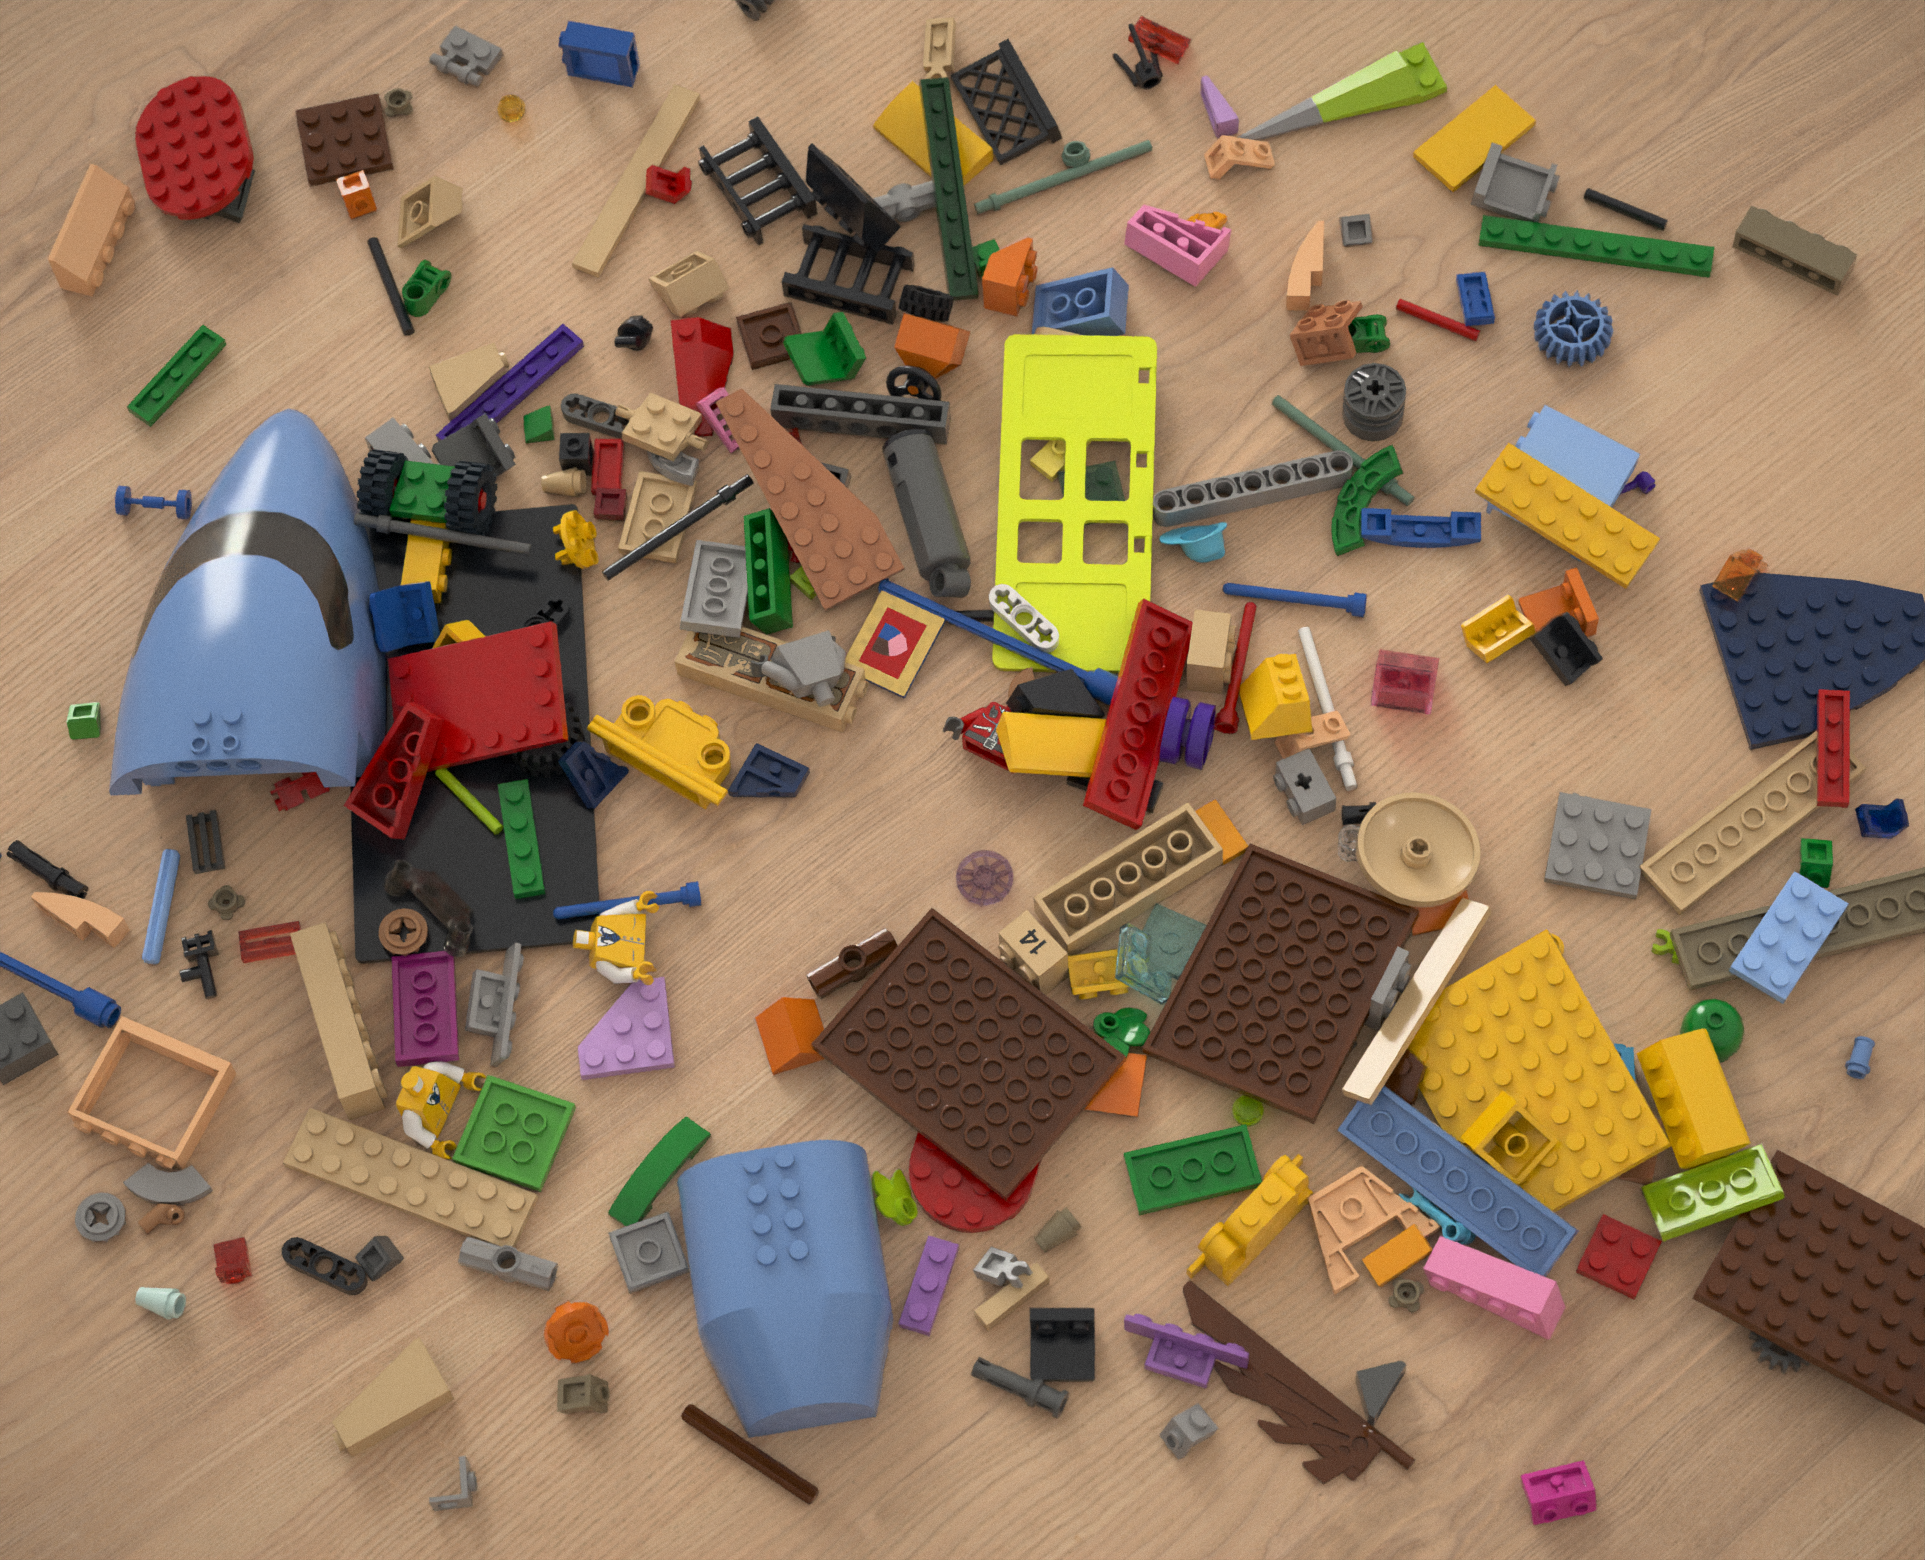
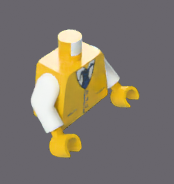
(619, 941)
(428, 1099)

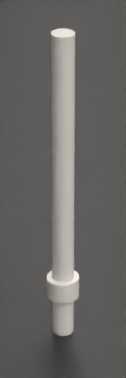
(1342, 758)

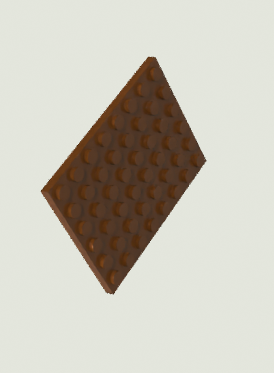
(1280, 983)
(968, 1053)
(1830, 1284)

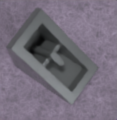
(1377, 1386)

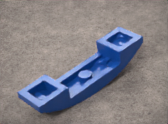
(1420, 531)

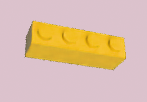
(427, 561)

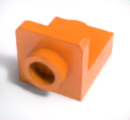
(356, 194)

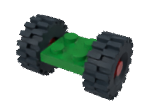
(428, 492)

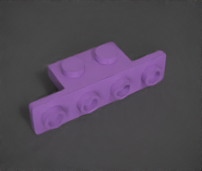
(1182, 1354)

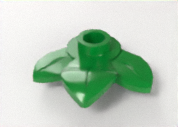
(1125, 1028)

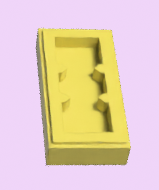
(1051, 459)

